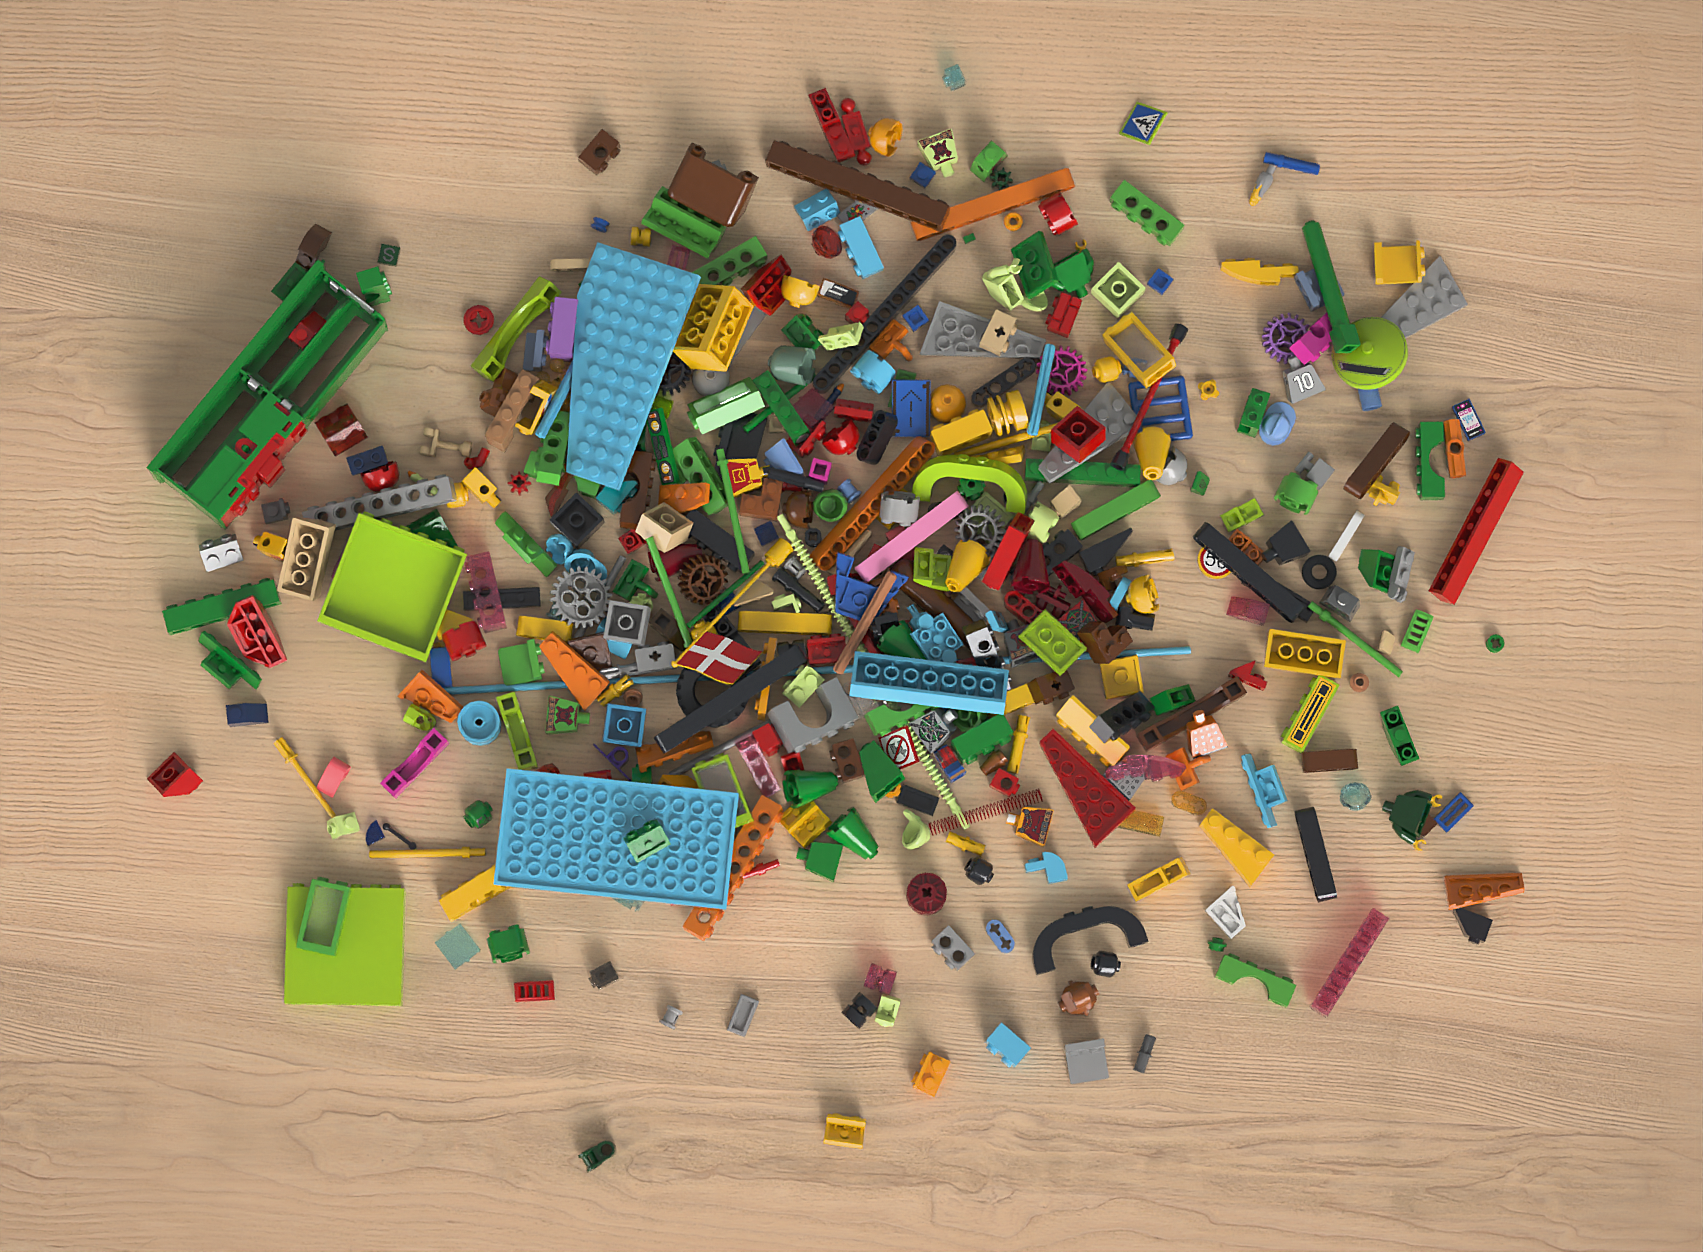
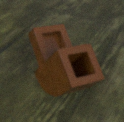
(312, 245)

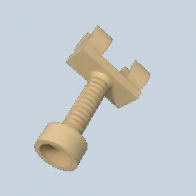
(465, 448)

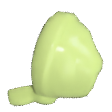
(916, 831)

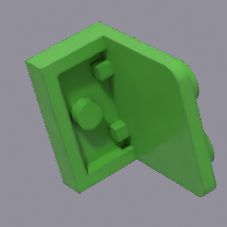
(521, 663)

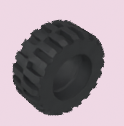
(688, 702)

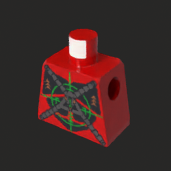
(1077, 618)

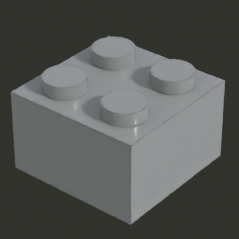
(627, 623)

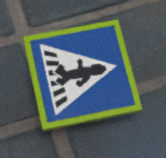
(1143, 123)

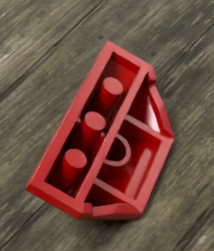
(764, 286)
(255, 633)

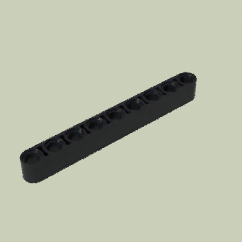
(730, 698)

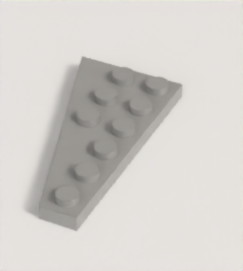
(1427, 301)
(1111, 412)

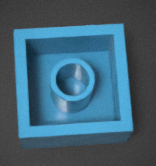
(624, 725)

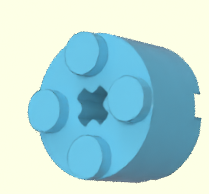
(873, 372)

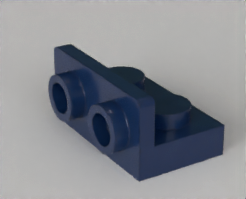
(367, 460)

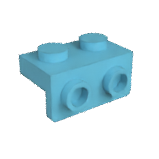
(817, 209)

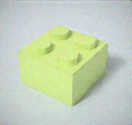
(1118, 290)

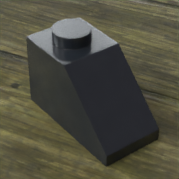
(1473, 925)

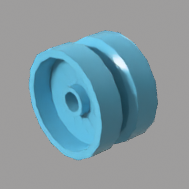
(481, 734)

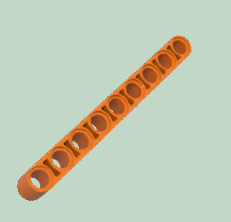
(1000, 202)
(863, 506)

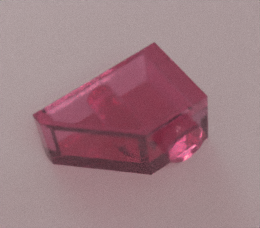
(1248, 610)

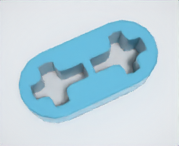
(1120, 592)

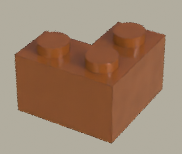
(763, 506)

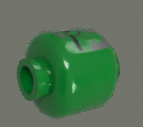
(478, 814)

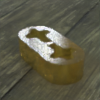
(1187, 807)

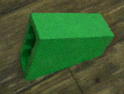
(879, 771)

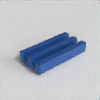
(1442, 823)

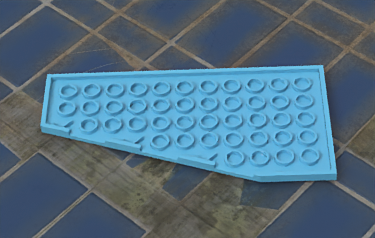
(622, 345)

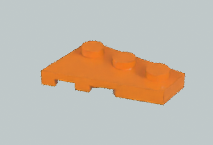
(684, 496)

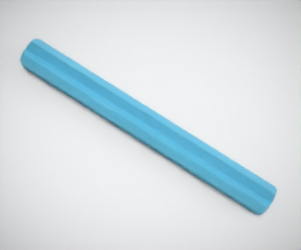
(1041, 389)
(555, 404)

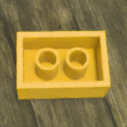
(961, 432)

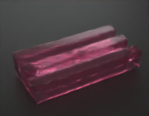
(680, 249)

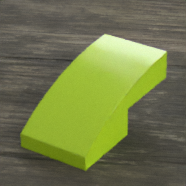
(1242, 515)

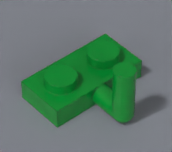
(632, 580)

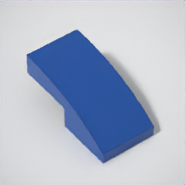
(441, 666)

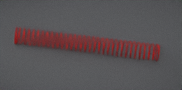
(1038, 791)

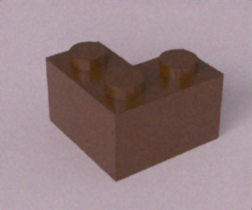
(1102, 642)

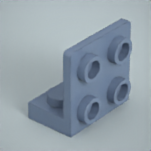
(1310, 289)

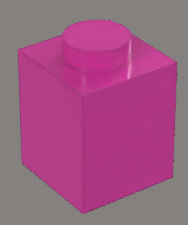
(820, 470)

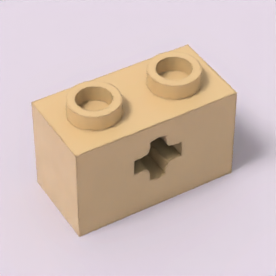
(998, 322)

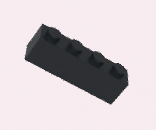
(716, 540)

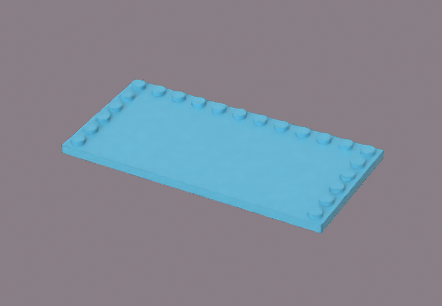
(571, 832)

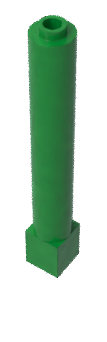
(1343, 334)

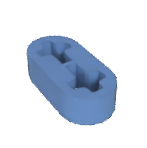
(996, 939)

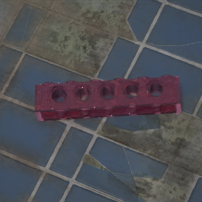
(1349, 962)

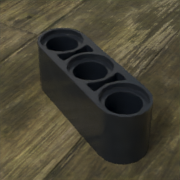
(877, 437)

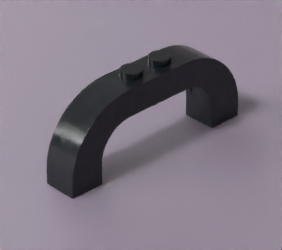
(1090, 917)

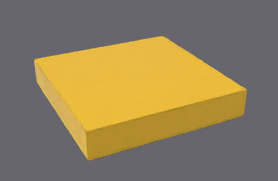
(1121, 677)

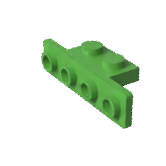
(524, 544)

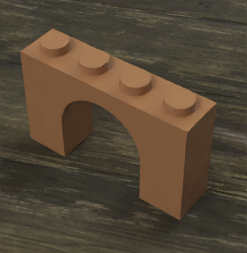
(501, 429)

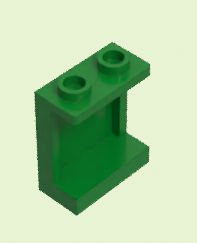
(1253, 412)

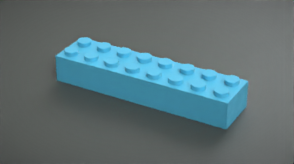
(929, 682)

